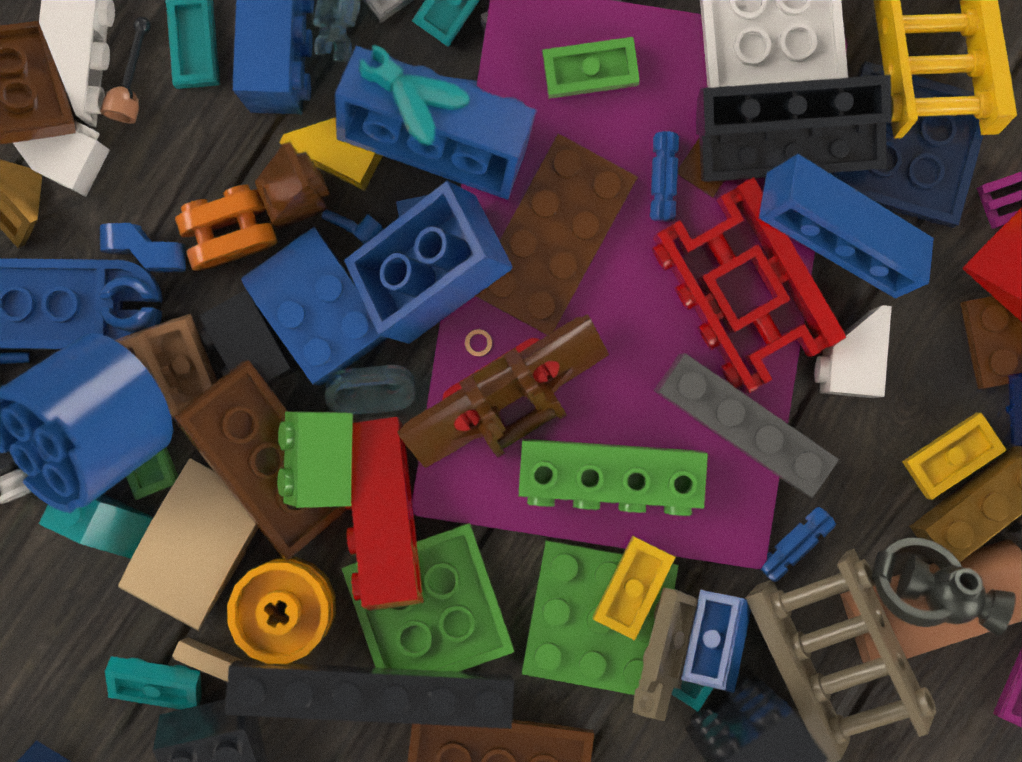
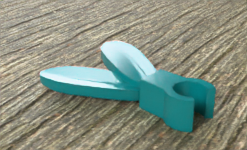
(413, 94)

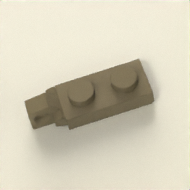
(665, 654)

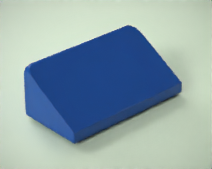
(717, 641)

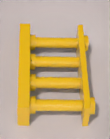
(985, 63)

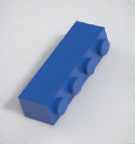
(846, 227)

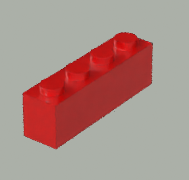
(382, 518)

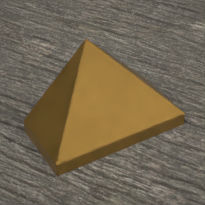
(18, 201)

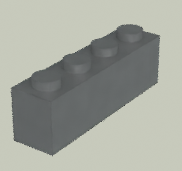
(746, 425)

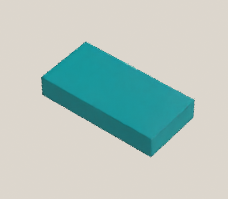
(192, 43)

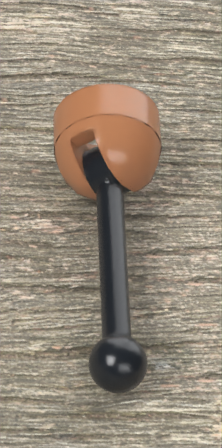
(121, 102)

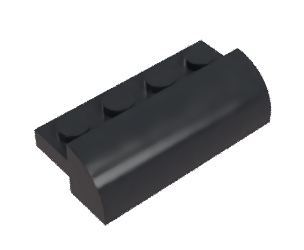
(760, 126)

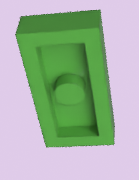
(590, 67)

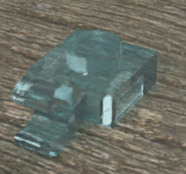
(334, 18)

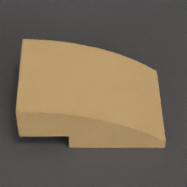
(190, 547)

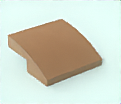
(174, 359)

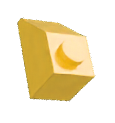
(332, 155)

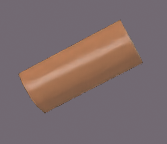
(999, 569)

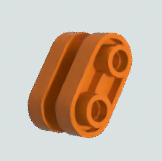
(202, 218)

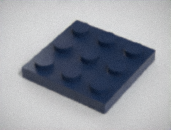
(927, 167)

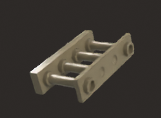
(812, 689)

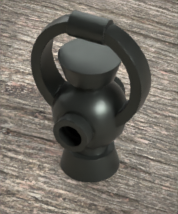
(951, 593)

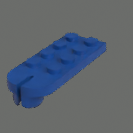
(60, 300)

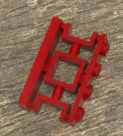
(781, 267)

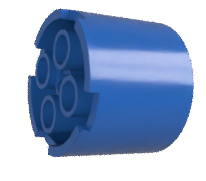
(83, 421)

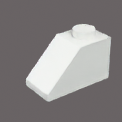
(859, 361)

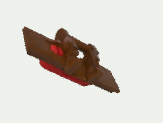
(528, 370)

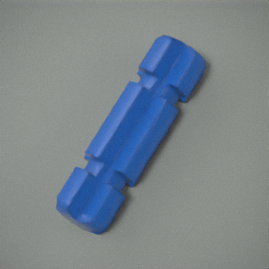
(664, 176)
(797, 544)

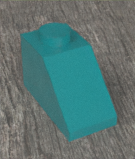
(101, 525)

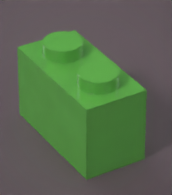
(316, 459)

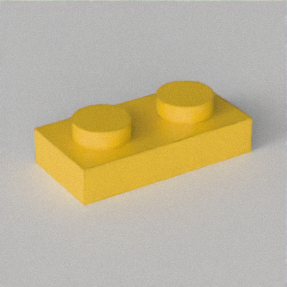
(954, 455)
(633, 587)

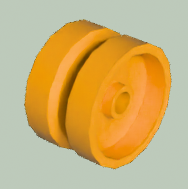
(261, 627)

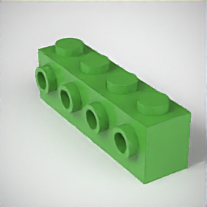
(612, 474)

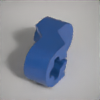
(131, 239)

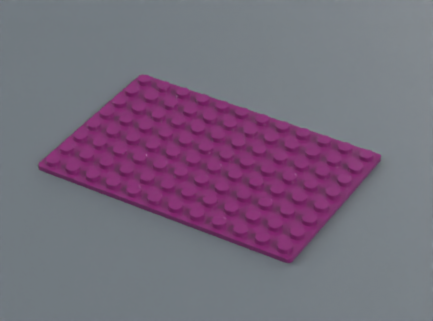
(623, 295)

